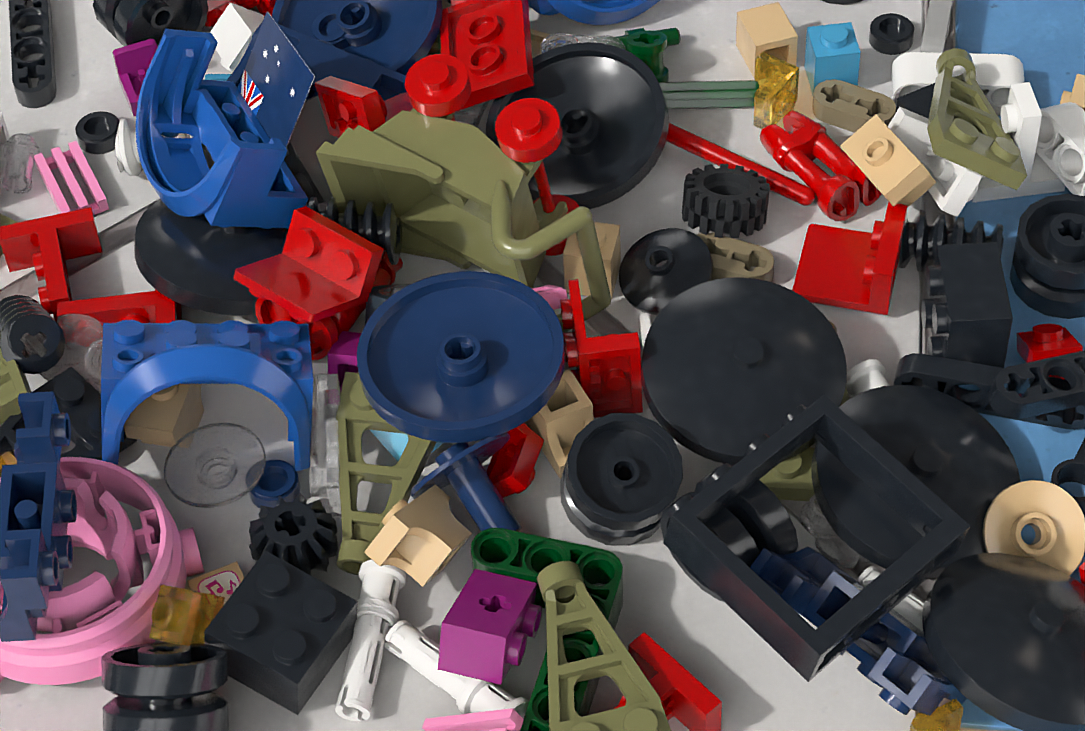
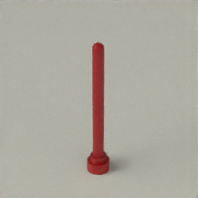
(719, 155)

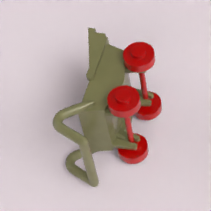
(461, 191)

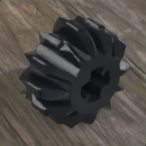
(295, 533)

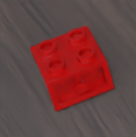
(354, 105)
(852, 266)
(319, 270)
(605, 365)

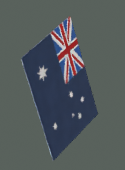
(275, 81)

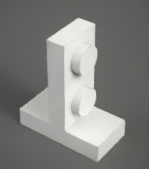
(1022, 121)
(954, 183)

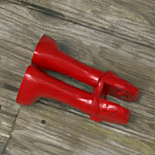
(804, 142)

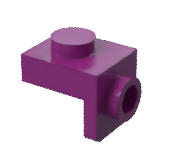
(131, 66)

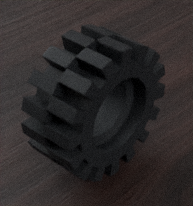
(725, 200)

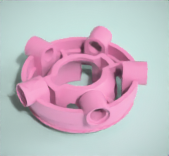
(89, 614)

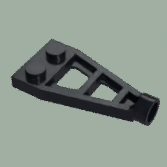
(83, 406)

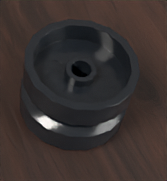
(147, 19)
(1051, 257)
(620, 478)
(745, 526)
(165, 688)

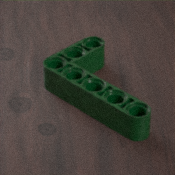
(523, 558)

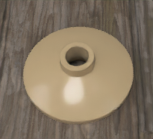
(1052, 515)

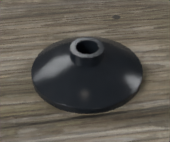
(653, 287)

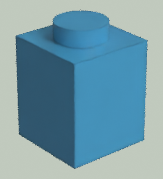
(831, 54)

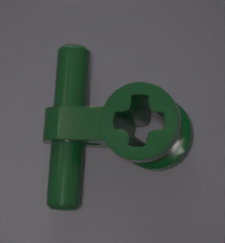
(650, 46)

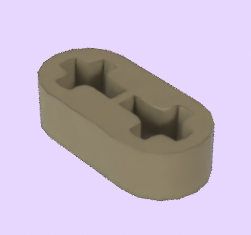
(851, 105)
(736, 257)

